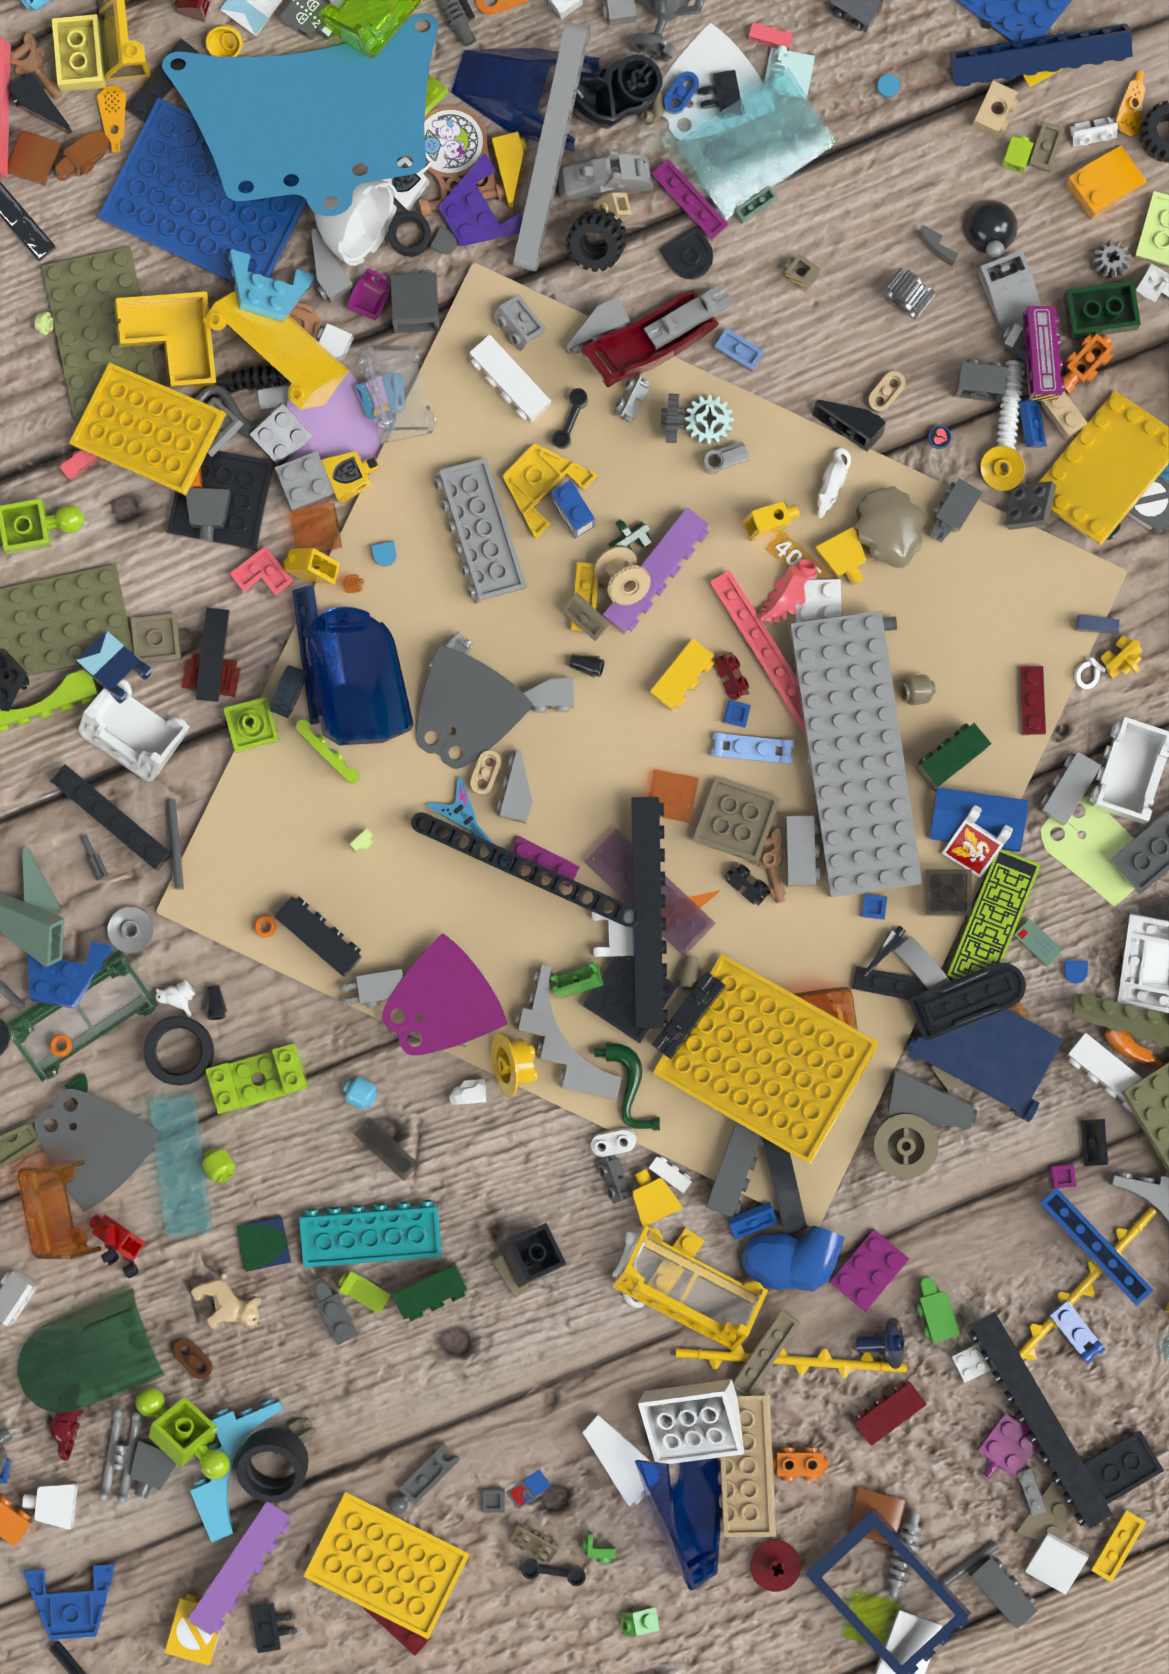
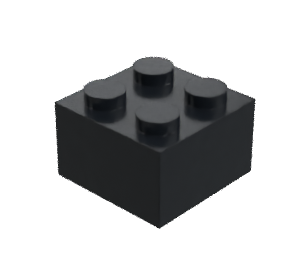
(532, 1255)

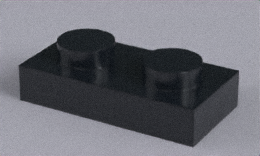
(1094, 1142)

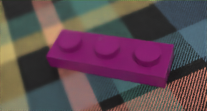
(544, 858)

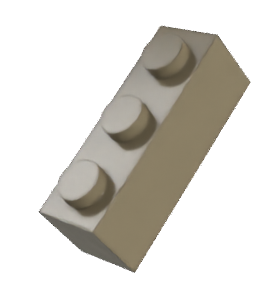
(504, 1270)

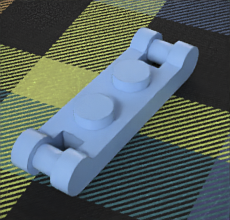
(752, 748)

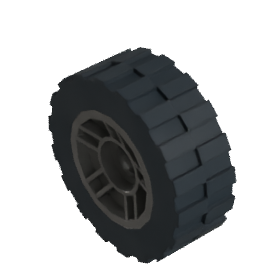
(288, 691)

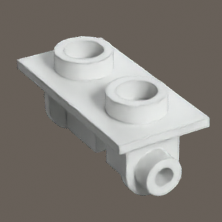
(1103, 130)

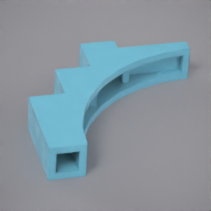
(212, 1496)

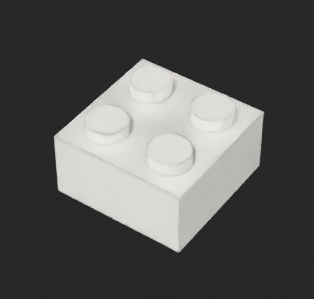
(970, 1363)

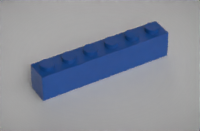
(1096, 1247)

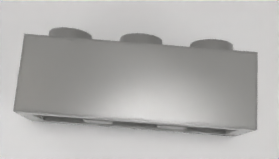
(1032, 1492)

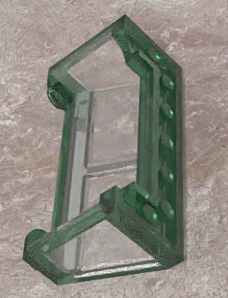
(111, 999)

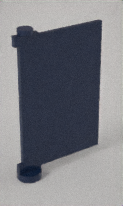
(995, 1055)

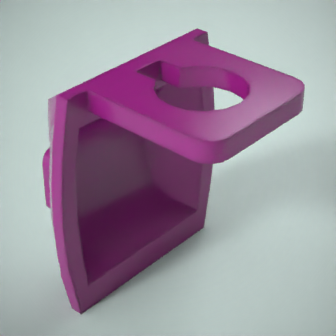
(369, 295)

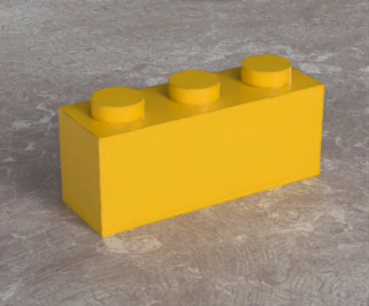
(682, 675)

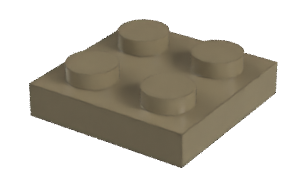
(156, 638)

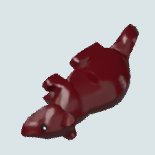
(64, 1430)

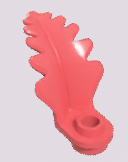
(788, 591)

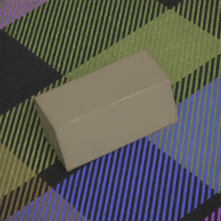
(946, 1079)

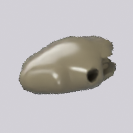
(890, 526)

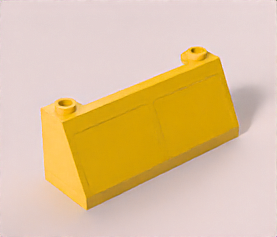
(286, 347)

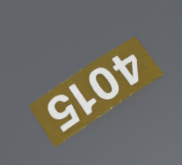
(790, 553)

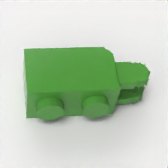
(936, 1311)

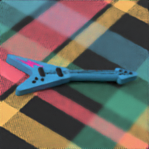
(463, 814)

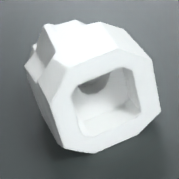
(469, 1092)

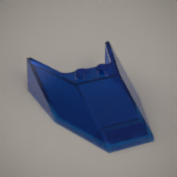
(509, 86)
(687, 1514)

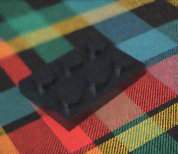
(1123, 1467)

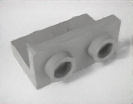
(518, 322)

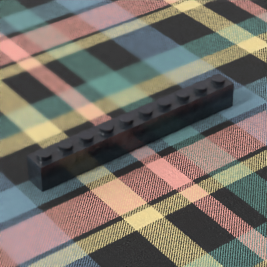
(649, 901)
(1040, 1420)

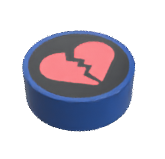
(939, 437)

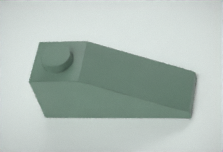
(36, 888)

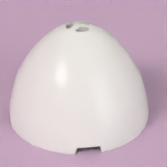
(362, 225)

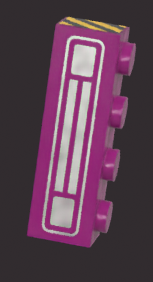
(1042, 353)

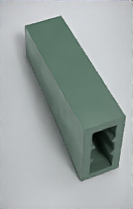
(32, 929)

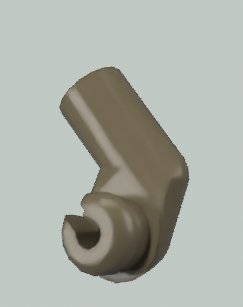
(652, 115)

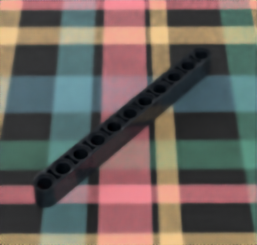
(516, 864)

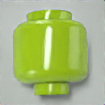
(218, 1165)

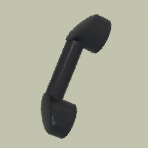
(579, 400)
(532, 1568)

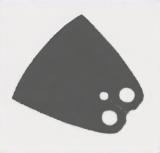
(472, 701)
(105, 1138)

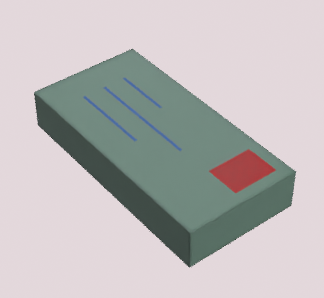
(1038, 942)

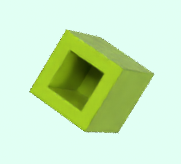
(1017, 153)

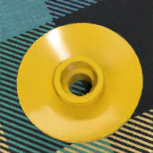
(993, 472)

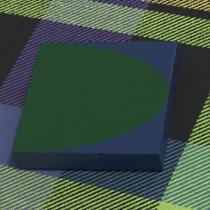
(264, 1244)

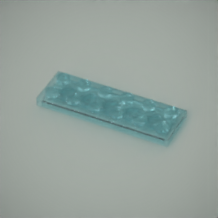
(180, 1168)

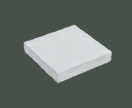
(1056, 1563)

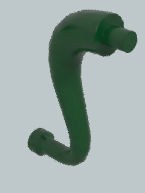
(630, 1060)

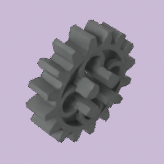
(672, 416)

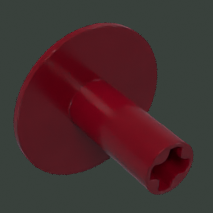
(771, 1554)

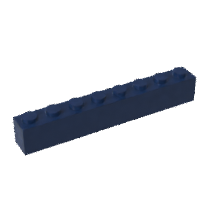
(1041, 54)

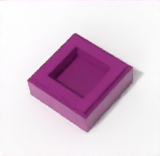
(1063, 1176)

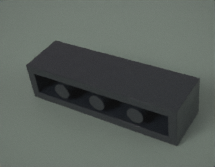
(319, 937)

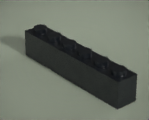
(111, 817)

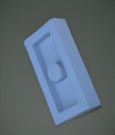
(739, 349)

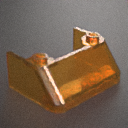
(49, 1211)

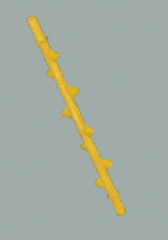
(1085, 1287)
(801, 1363)

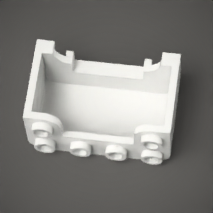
(1131, 770)

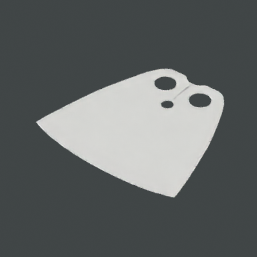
(706, 55)

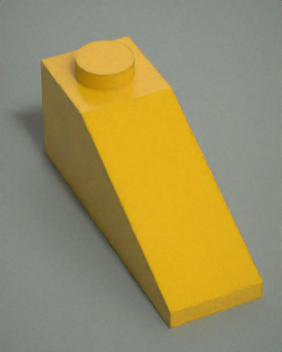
(509, 158)

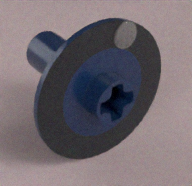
(891, 1343)

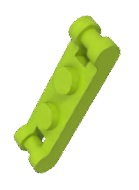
(334, 759)

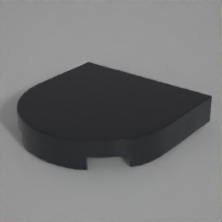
(689, 254)

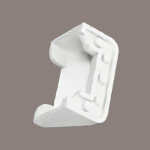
(132, 733)

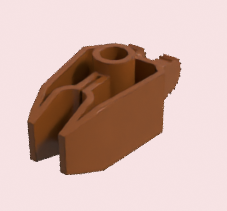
(82, 155)

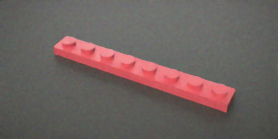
(759, 642)

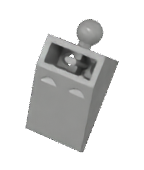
(1009, 291)

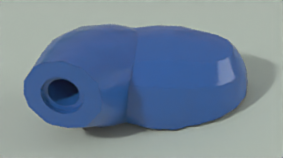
(792, 1262)

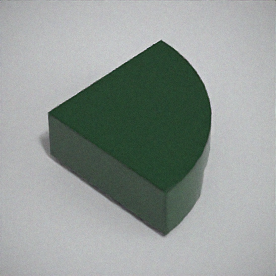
(79, 1083)

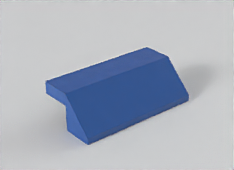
(997, 811)

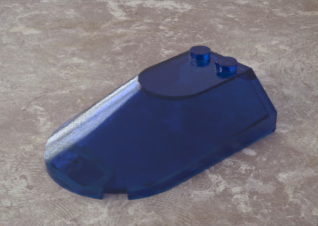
(357, 678)

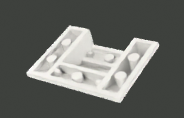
(1146, 964)

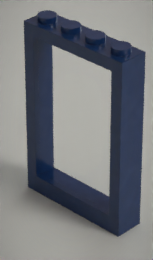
(850, 1540)

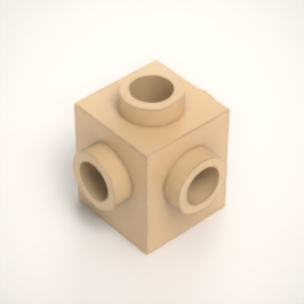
(615, 203)

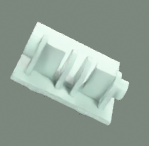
(798, 63)

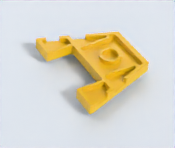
(536, 476)

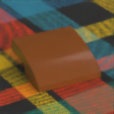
(33, 157)
(888, 1506)

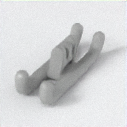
(120, 1456)

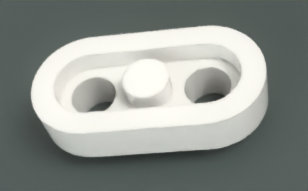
(612, 1141)

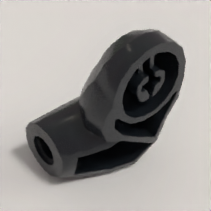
(618, 91)

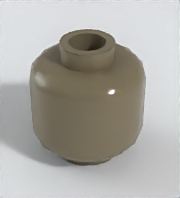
(917, 689)

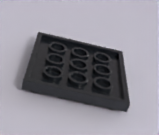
(249, 487)

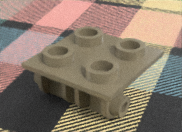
(524, 1539)

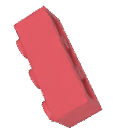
(770, 35)
(77, 463)

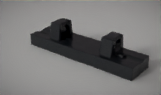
(689, 1015)

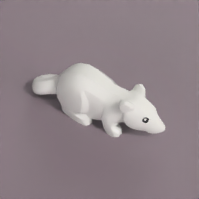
(832, 481)

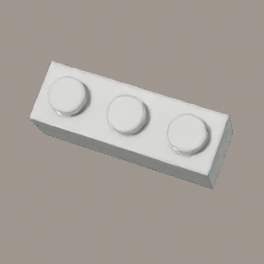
(670, 1174)

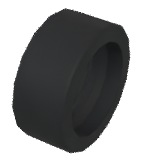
(404, 217)

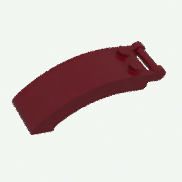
(631, 353)

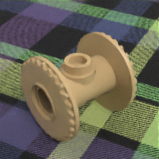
(622, 575)

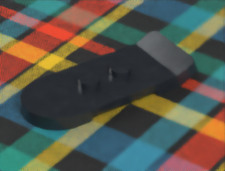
(968, 999)

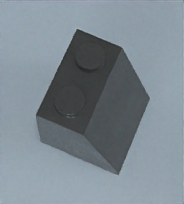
(415, 302)

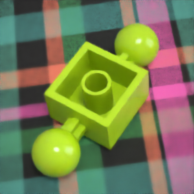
(27, 526)
(182, 1432)

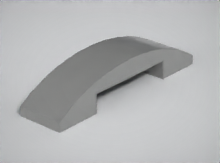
(921, 964)

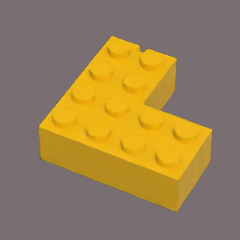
(177, 324)

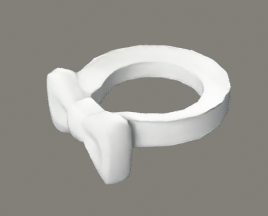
(1097, 669)

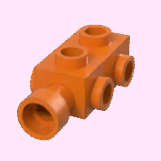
(1087, 361)
(800, 1463)

